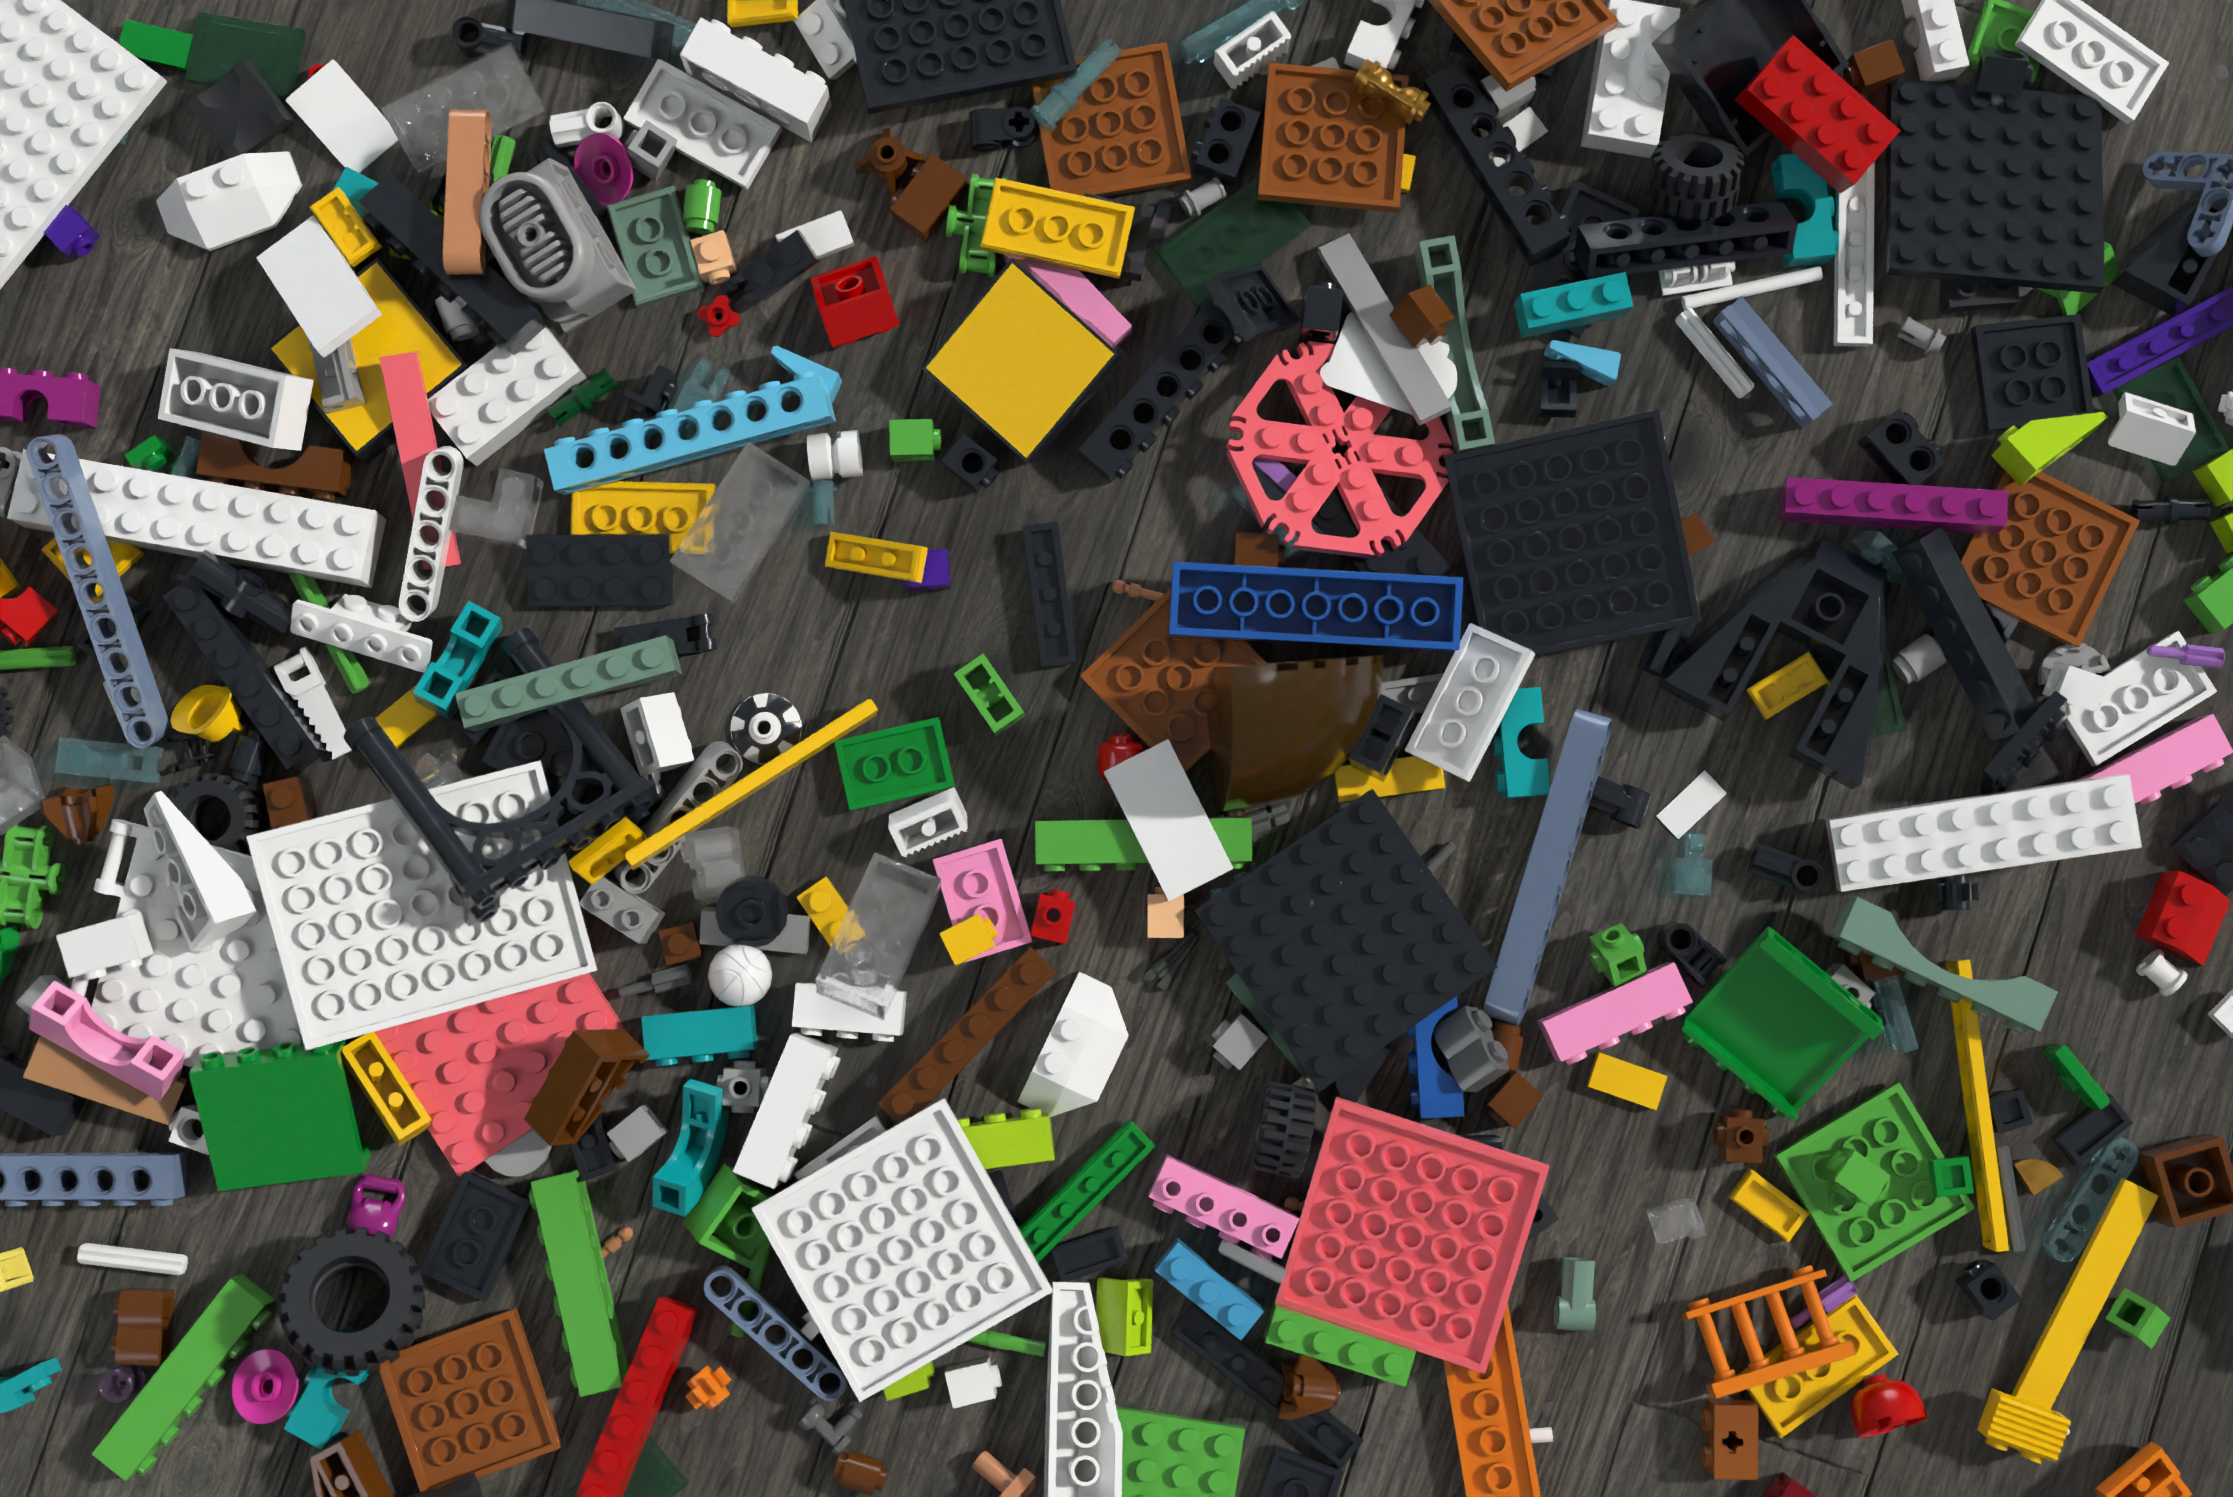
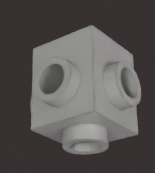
(756, 1083)

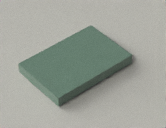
(655, 246)

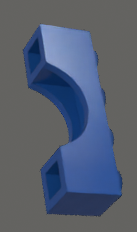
(1435, 1090)

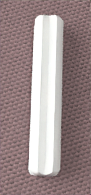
(1714, 353)
(132, 1259)

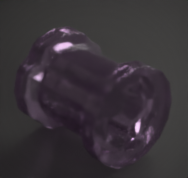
(110, 1384)

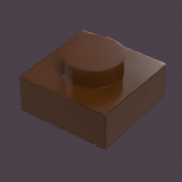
(680, 943)

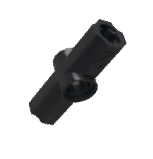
(241, 593)

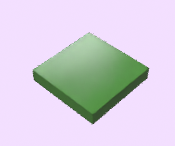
(1999, 28)

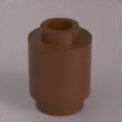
(1511, 1040)
(860, 1472)

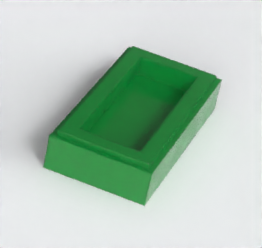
(157, 44)

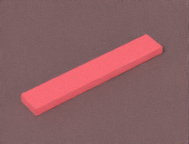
(414, 434)

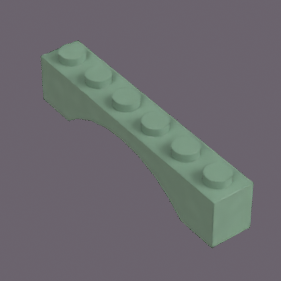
(1469, 416)
(569, 681)
(1875, 932)

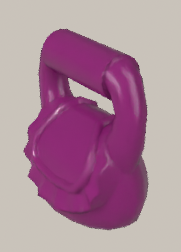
(373, 1213)

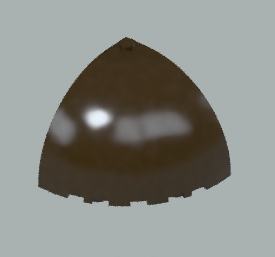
(1286, 726)

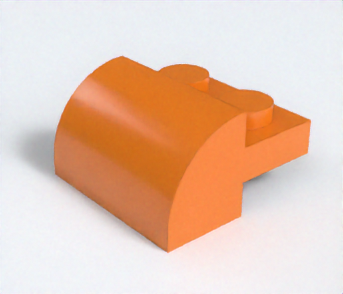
(2145, 1475)

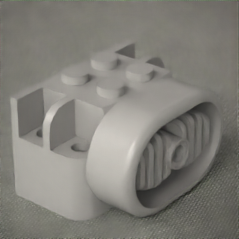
(553, 244)

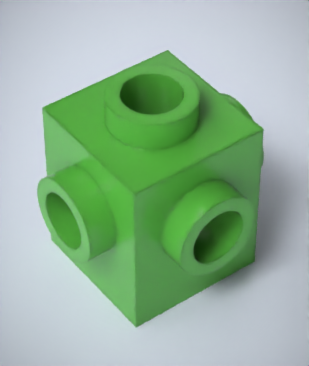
(1618, 955)

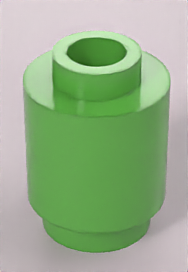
(701, 207)

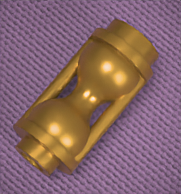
(1378, 83)

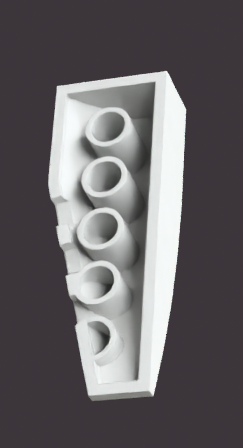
(1081, 1411)

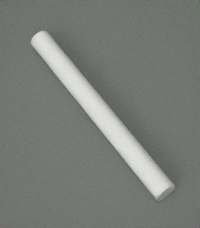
(1752, 288)

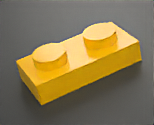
(824, 908)

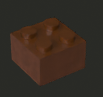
(2190, 1179)

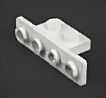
(828, 36)
(364, 629)

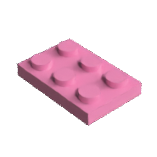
(983, 884)

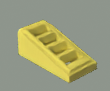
(14, 1269)

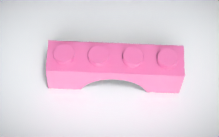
(73, 1024)

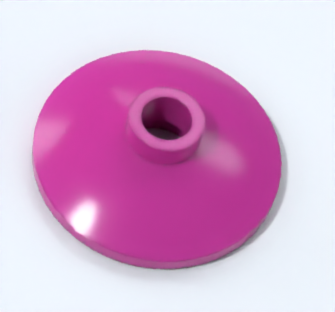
(593, 163)
(252, 1386)

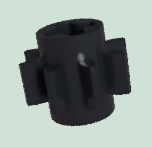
(1955, 892)

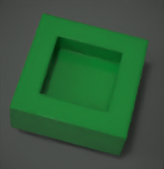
(149, 454)
(1951, 1176)

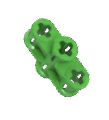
(971, 226)
(25, 863)

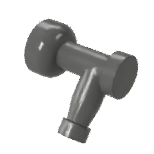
(835, 1434)

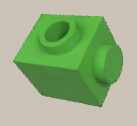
(1855, 1176)
(2138, 1318)

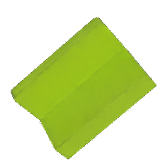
(1125, 1315)

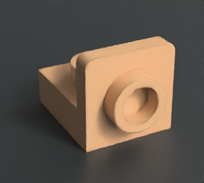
(714, 257)

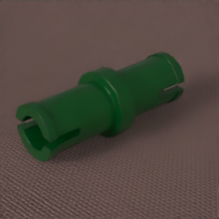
(582, 397)

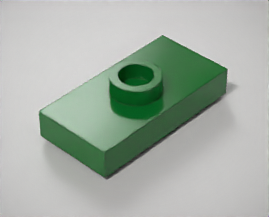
(2075, 1076)

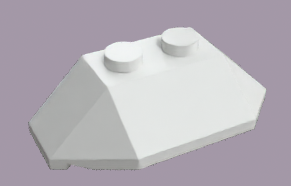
(230, 199)
(1078, 1050)

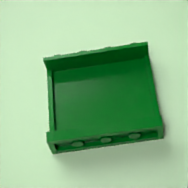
(1779, 1023)
(277, 1115)

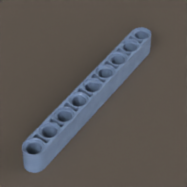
(104, 573)
(1548, 866)

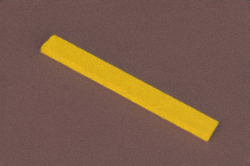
(751, 784)
(1978, 1117)
(2085, 1294)

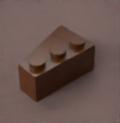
(580, 1081)
(348, 1470)

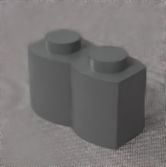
(1471, 1049)

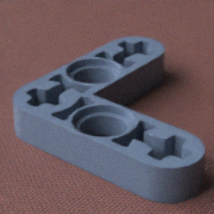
(2210, 182)

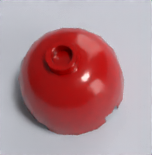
(1885, 1406)

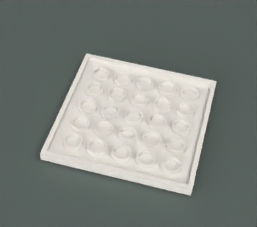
(902, 1249)

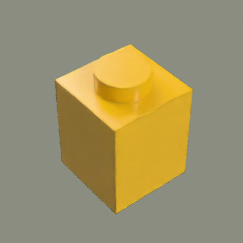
(969, 938)

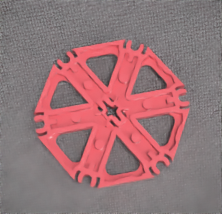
(1323, 468)

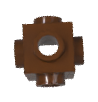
(1750, 1144)

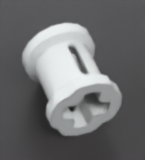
(2161, 972)

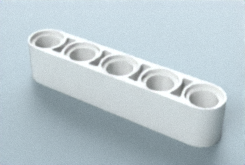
(419, 547)

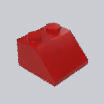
(854, 302)
(2183, 916)

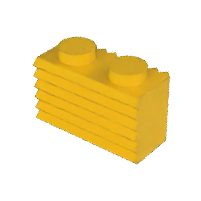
(2024, 1426)

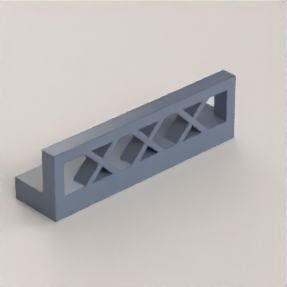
(1772, 362)

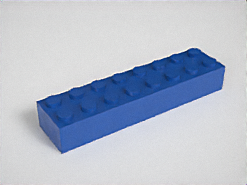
(1315, 606)

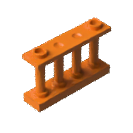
(1760, 1368)

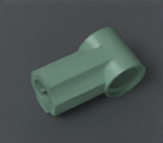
(1574, 1306)

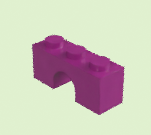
(70, 399)

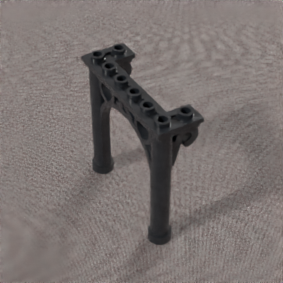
(622, 797)

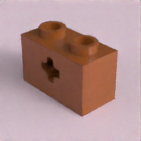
(1740, 1457)

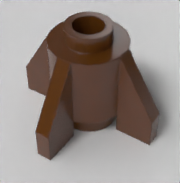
(892, 168)
(78, 813)
(1307, 1389)

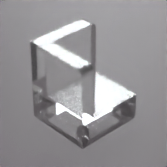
(1676, 1220)

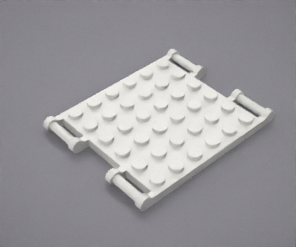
(197, 1000)

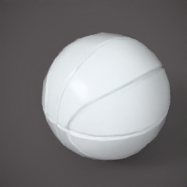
(740, 975)

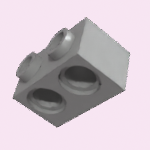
(622, 909)

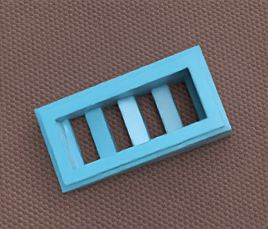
(1592, 362)
(796, 364)

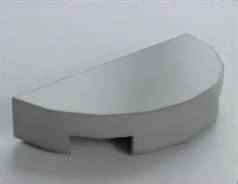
(2081, 657)
(521, 1156)
(1252, 1261)

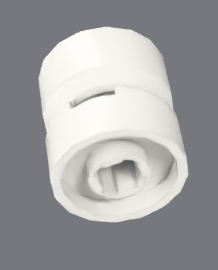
(834, 455)

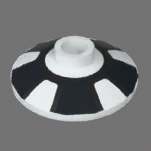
(784, 731)

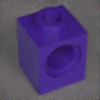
(72, 233)

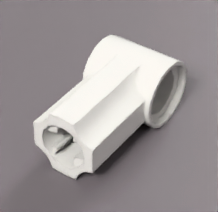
(575, 126)

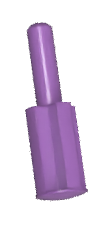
(2191, 655)
(1830, 1297)

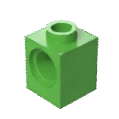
(914, 440)

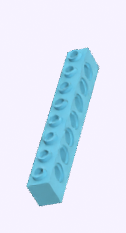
(566, 455)

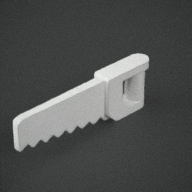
(315, 700)

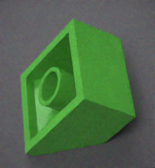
(725, 1218)

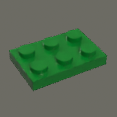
(894, 764)

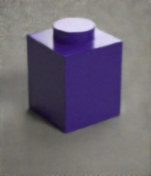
(936, 573)

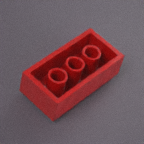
(1817, 115)

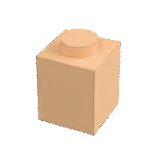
(1164, 917)

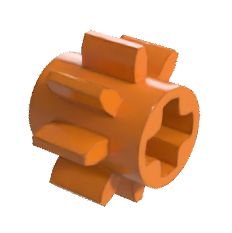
(708, 1388)

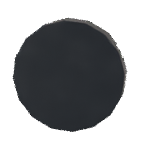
(752, 911)

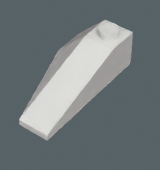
(207, 888)

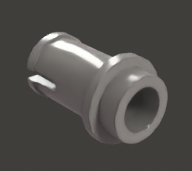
(1202, 197)
(1921, 336)

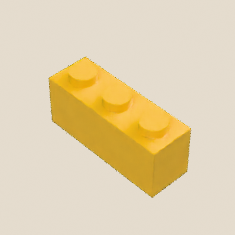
(385, 1088)

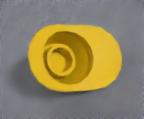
(207, 713)

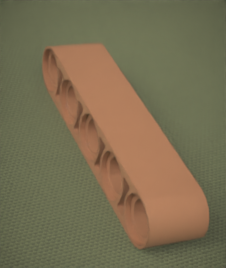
(465, 187)

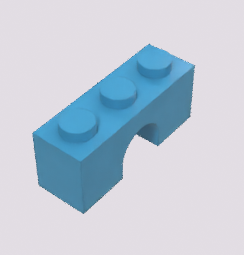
(1208, 1289)

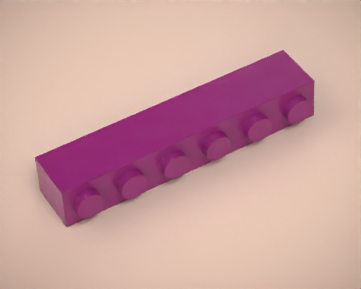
(1893, 505)

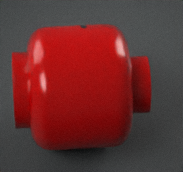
(1115, 752)

